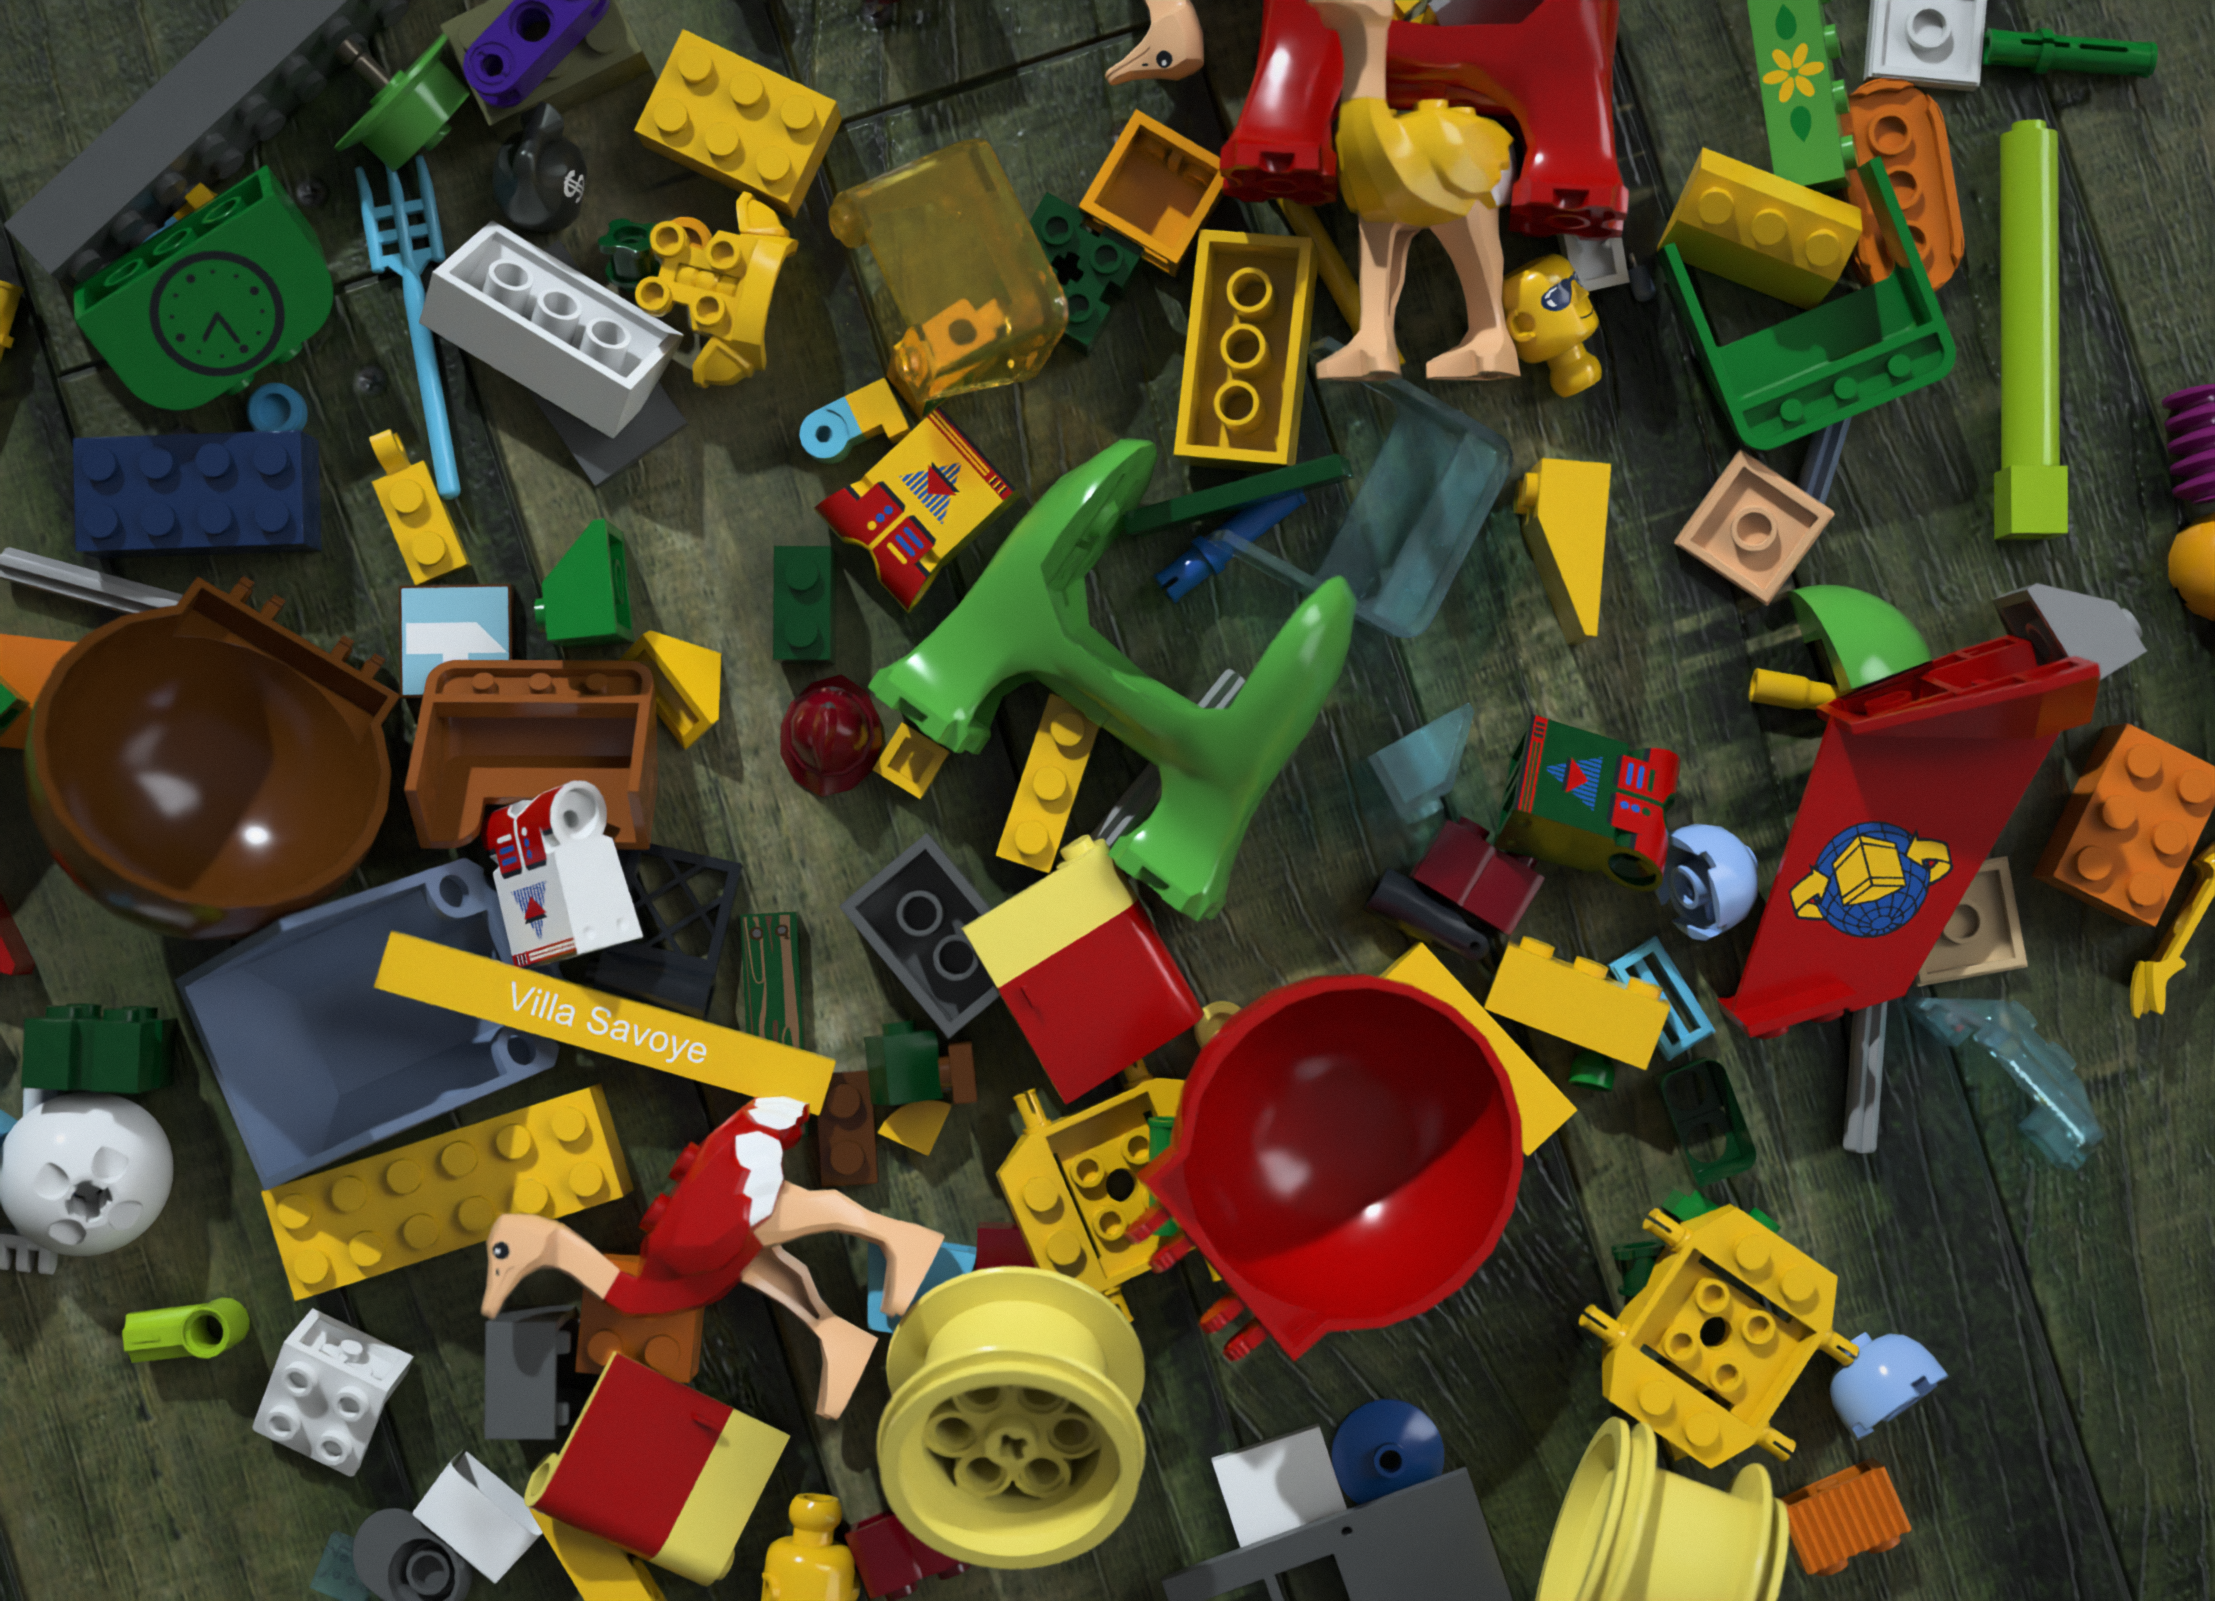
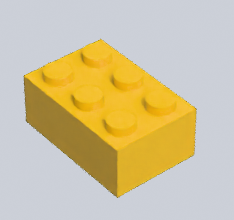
(738, 123)

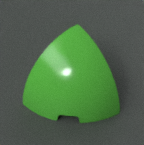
(1859, 632)

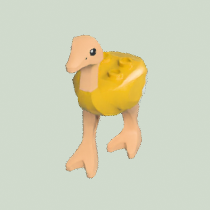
(1410, 175)

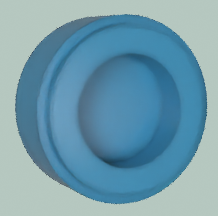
(276, 408)

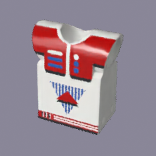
(559, 876)

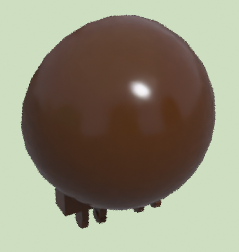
(208, 766)

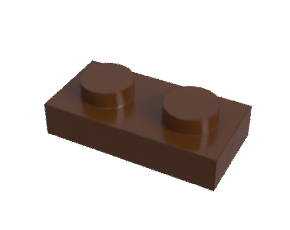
(959, 1072)
(848, 1132)

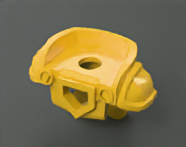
(724, 288)

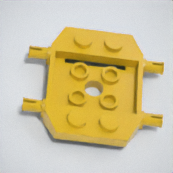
(1088, 1149)
(1752, 1361)

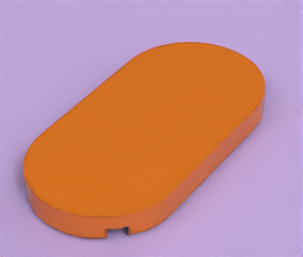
(1912, 140)

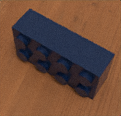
(197, 494)

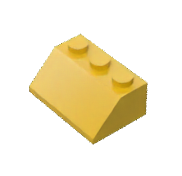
(1762, 230)

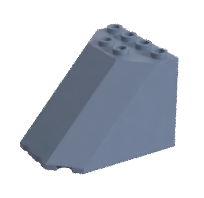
(323, 1057)

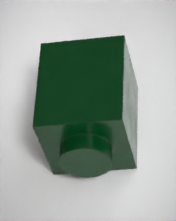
(903, 1064)

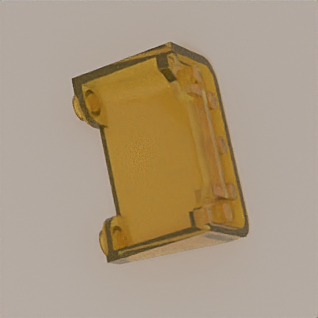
(959, 269)

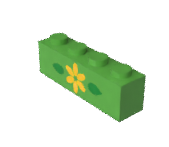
(1801, 93)

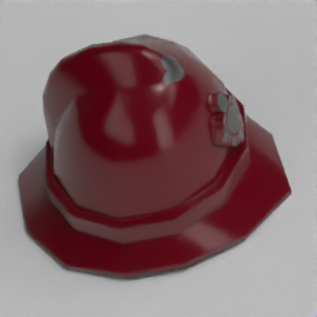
(830, 736)

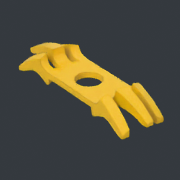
(2151, 977)

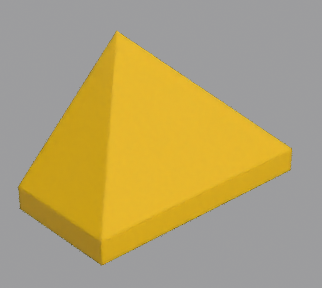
(684, 683)

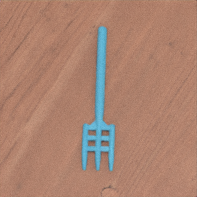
(410, 265)

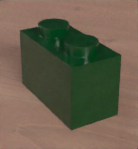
(804, 605)

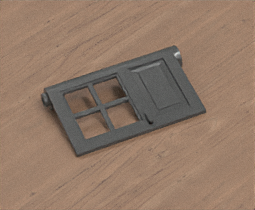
(1398, 1547)

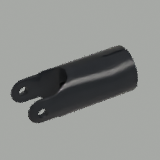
(1424, 915)

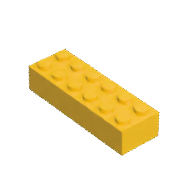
(446, 1191)

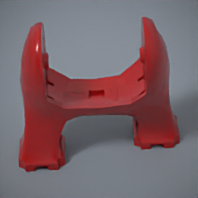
(1537, 76)

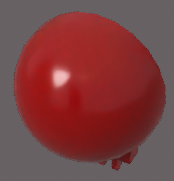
(1336, 1160)

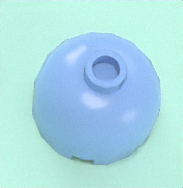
(1708, 880)
(1882, 1381)

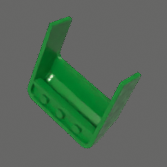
(1830, 357)

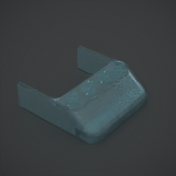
(1410, 514)

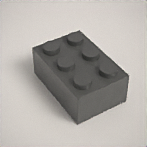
(915, 924)

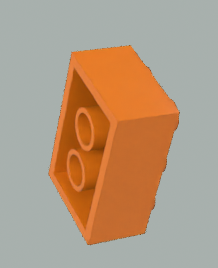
(2129, 825)

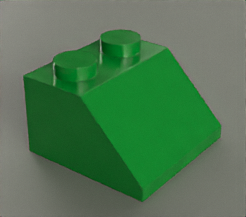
(588, 592)

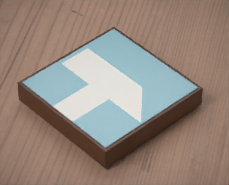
(450, 625)

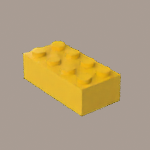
(1246, 351)

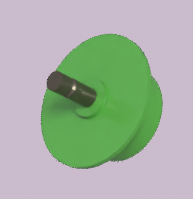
(407, 108)

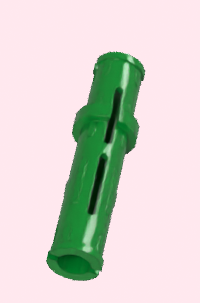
(2059, 52)

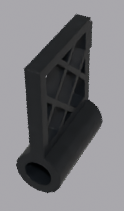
(658, 975)

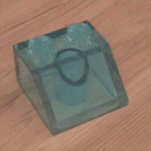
(1419, 766)

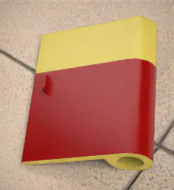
(1084, 970)
(659, 1471)

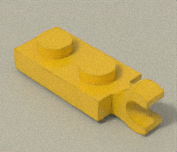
(416, 513)

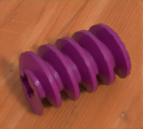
(2197, 444)

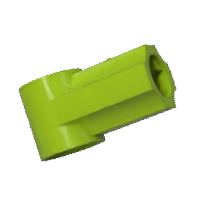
(183, 1330)

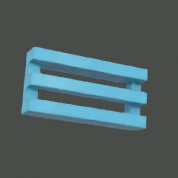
(1635, 958)

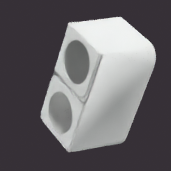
(478, 1516)

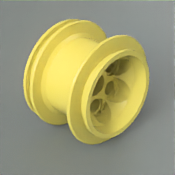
(1012, 1418)
(1658, 1535)

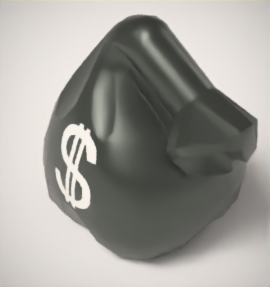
(539, 173)

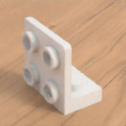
(329, 1391)

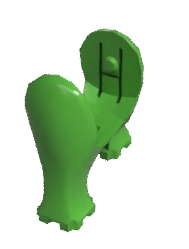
(1032, 624)

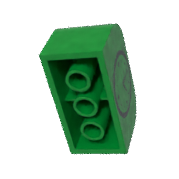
(210, 297)

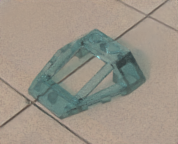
(2064, 1120)

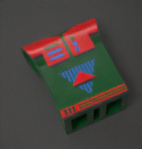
(1588, 803)

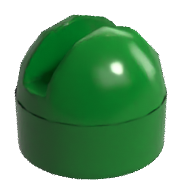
(1592, 1071)

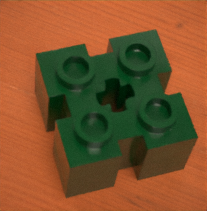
(1102, 264)
(108, 1052)

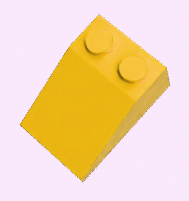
(1565, 531)

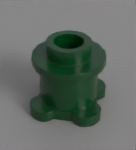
(629, 253)
(1636, 1264)

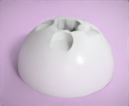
(78, 1148)

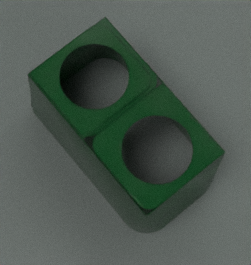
(1740, 1149)

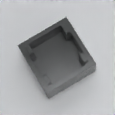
(531, 1372)

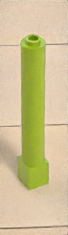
(2031, 482)

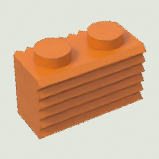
(1844, 1517)

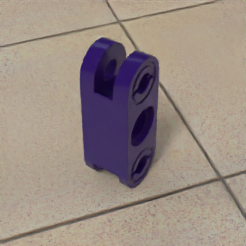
(526, 62)

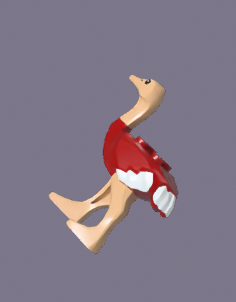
(727, 1229)

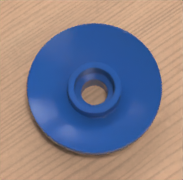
(1379, 1428)

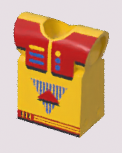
(920, 506)

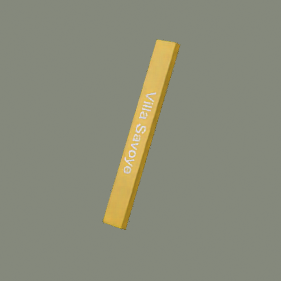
(601, 1021)

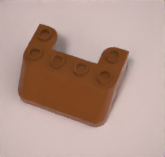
(528, 727)

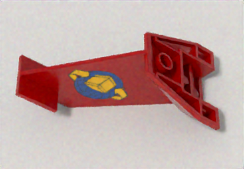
(1898, 825)

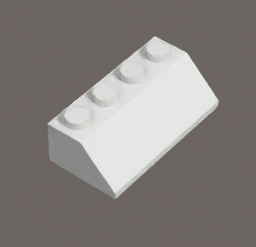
(549, 328)

